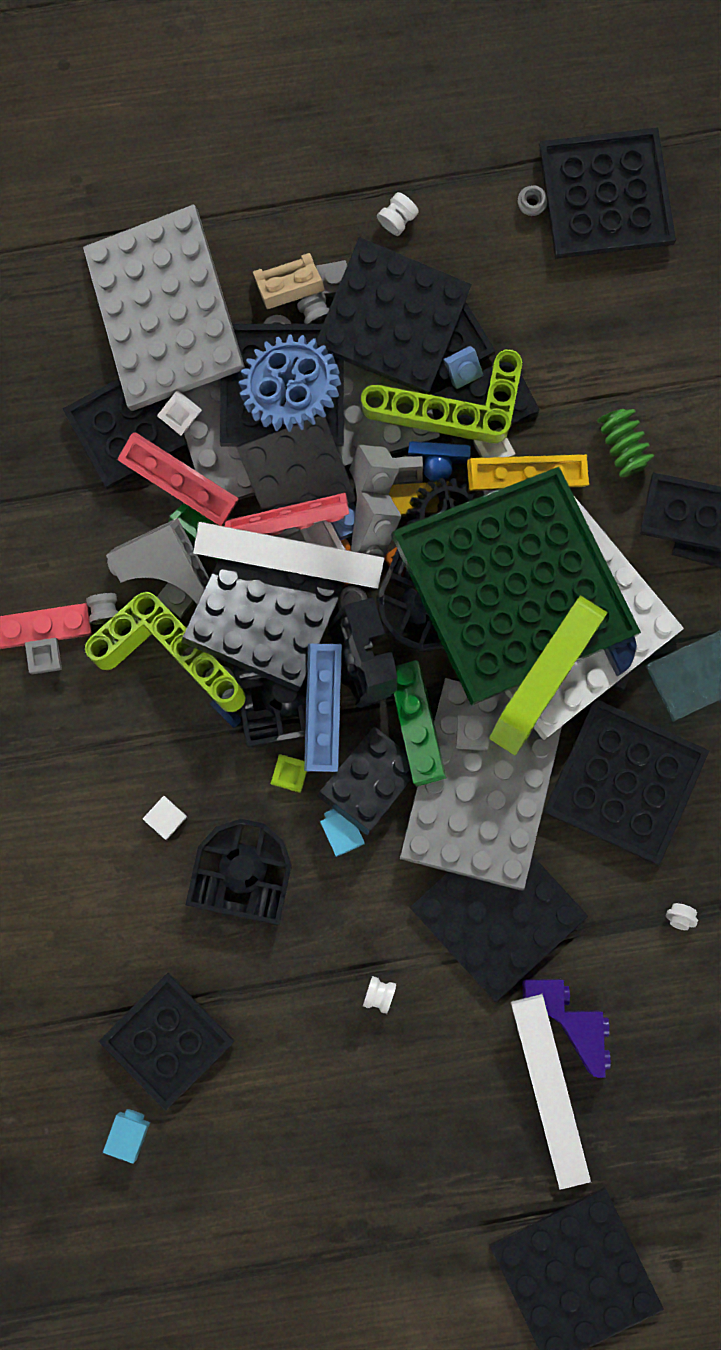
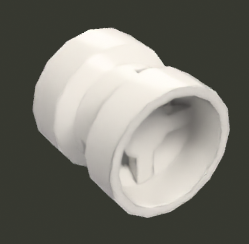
(397, 214)

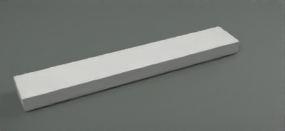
(288, 555)
(550, 1091)

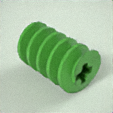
(625, 441)

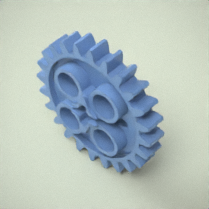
(264, 378)

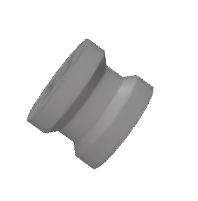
(314, 308)
(101, 607)

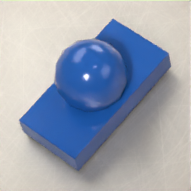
(439, 457)

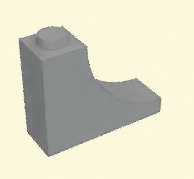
(161, 555)

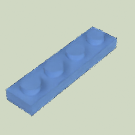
(322, 707)

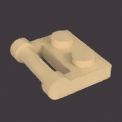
(288, 282)

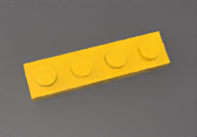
(505, 471)

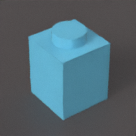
(341, 833)
(127, 1136)

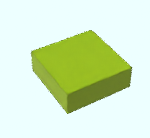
(289, 773)

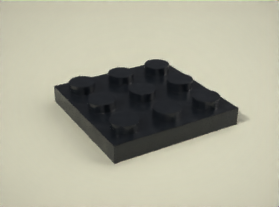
(107, 423)
(295, 466)
(166, 1041)

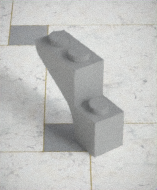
(375, 511)

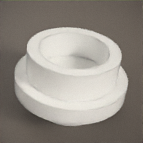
(682, 916)

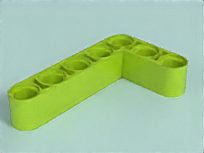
(451, 409)
(156, 623)
(547, 675)

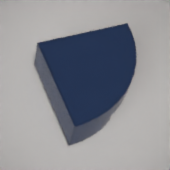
(621, 655)
(231, 717)

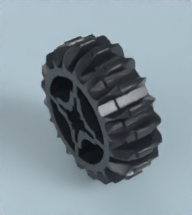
(441, 491)

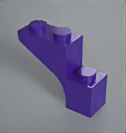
(583, 1028)

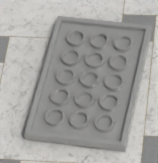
(163, 308)
(488, 806)

